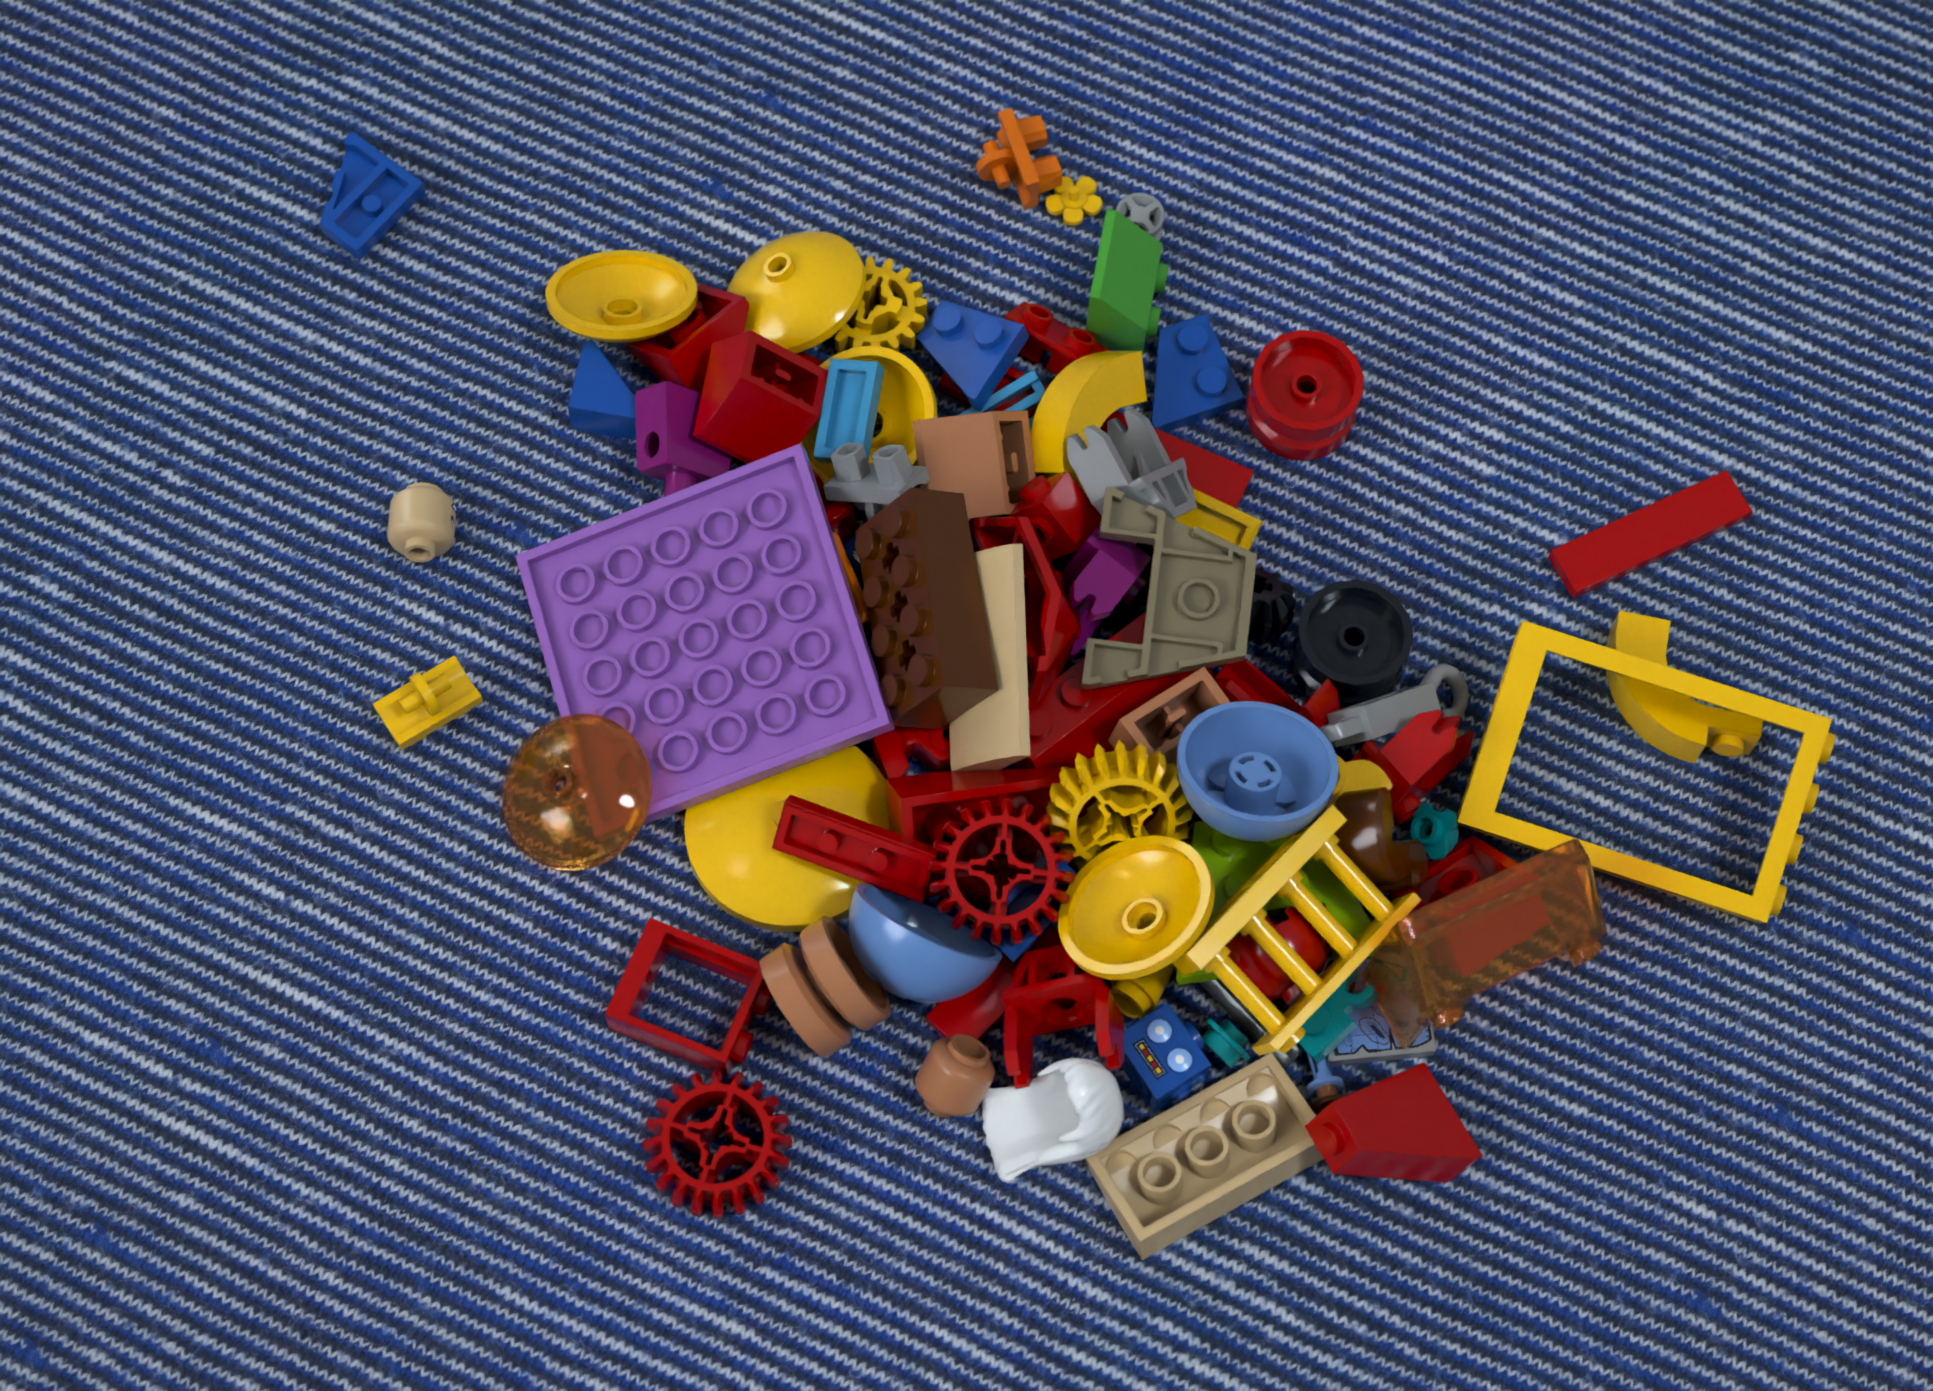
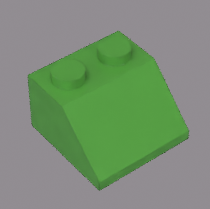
(1125, 285)

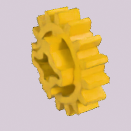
(890, 321)

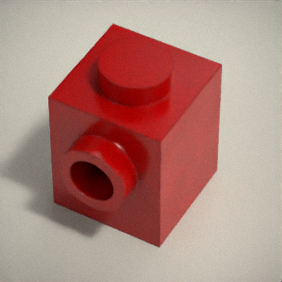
(1058, 513)

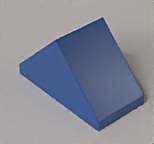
(600, 397)

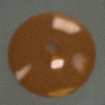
(602, 797)

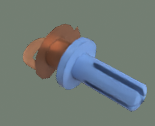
(1324, 1086)

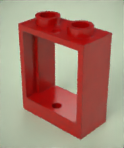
(630, 995)

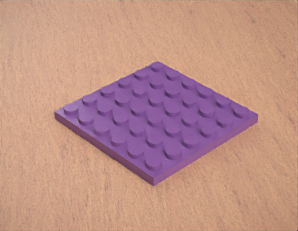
(711, 631)

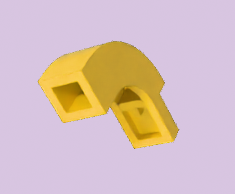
(1081, 397)
(1669, 718)

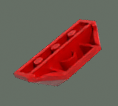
(1049, 618)

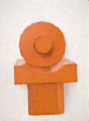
(1016, 140)

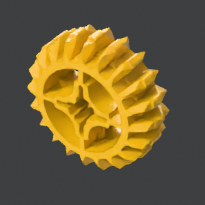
(1131, 786)

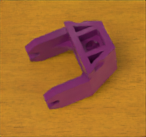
(1100, 578)

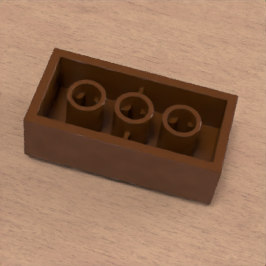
(925, 608)

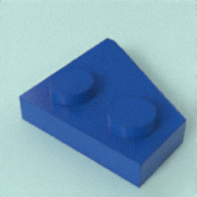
(367, 197)
(972, 348)
(1191, 376)

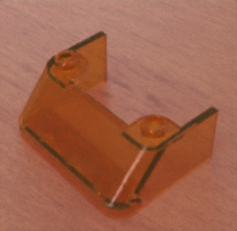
(1485, 937)

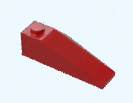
(927, 801)

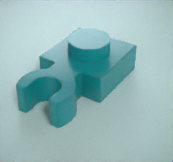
(1331, 1022)

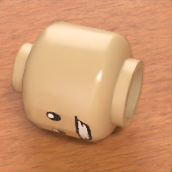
(421, 520)

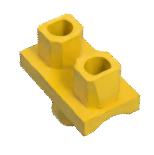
(427, 702)

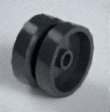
(1354, 639)

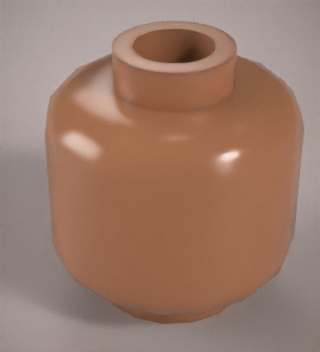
(955, 1076)

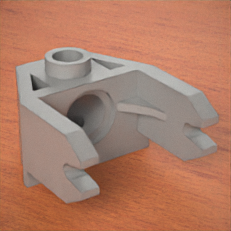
(1132, 464)

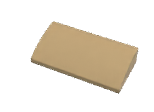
(998, 727)
(1206, 1155)

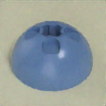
(1256, 770)
(915, 948)

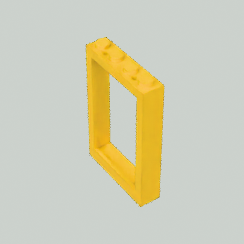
(1505, 725)

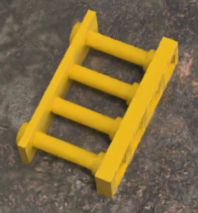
(1245, 915)

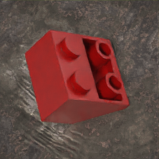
(757, 397)

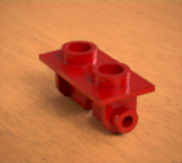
(1052, 335)

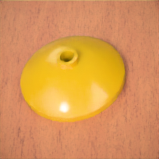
(801, 288)
(621, 295)
(903, 399)
(1136, 907)

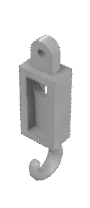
(1396, 709)

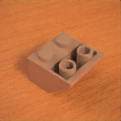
(979, 456)
(1163, 719)

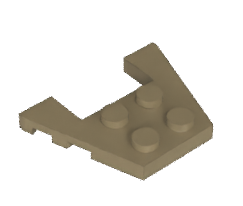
(1194, 600)

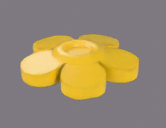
(1074, 200)

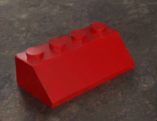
(1078, 719)

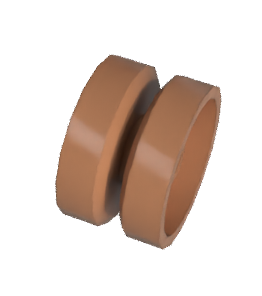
(824, 987)

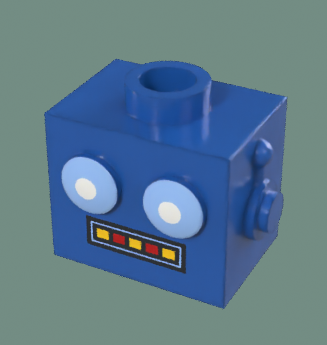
(1164, 1057)

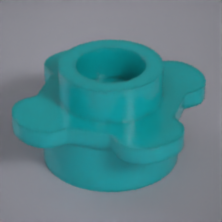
(1444, 832)
(1226, 1042)

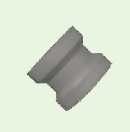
(1143, 211)

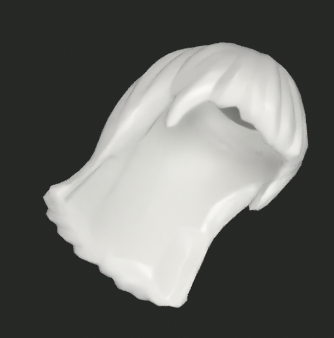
(1058, 1119)

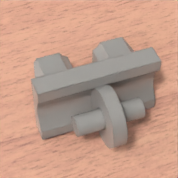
(873, 483)

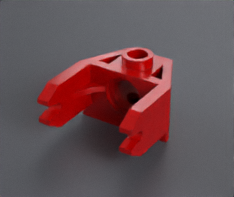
(1419, 758)
(1042, 1006)

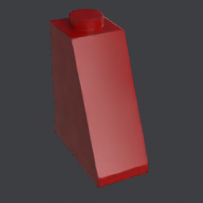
(1395, 1131)

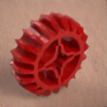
(1026, 873)
(738, 1152)

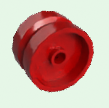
(1304, 395)

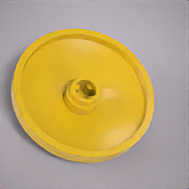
(734, 836)

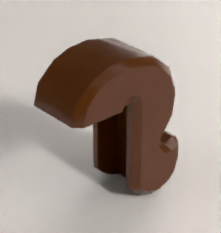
(1369, 842)

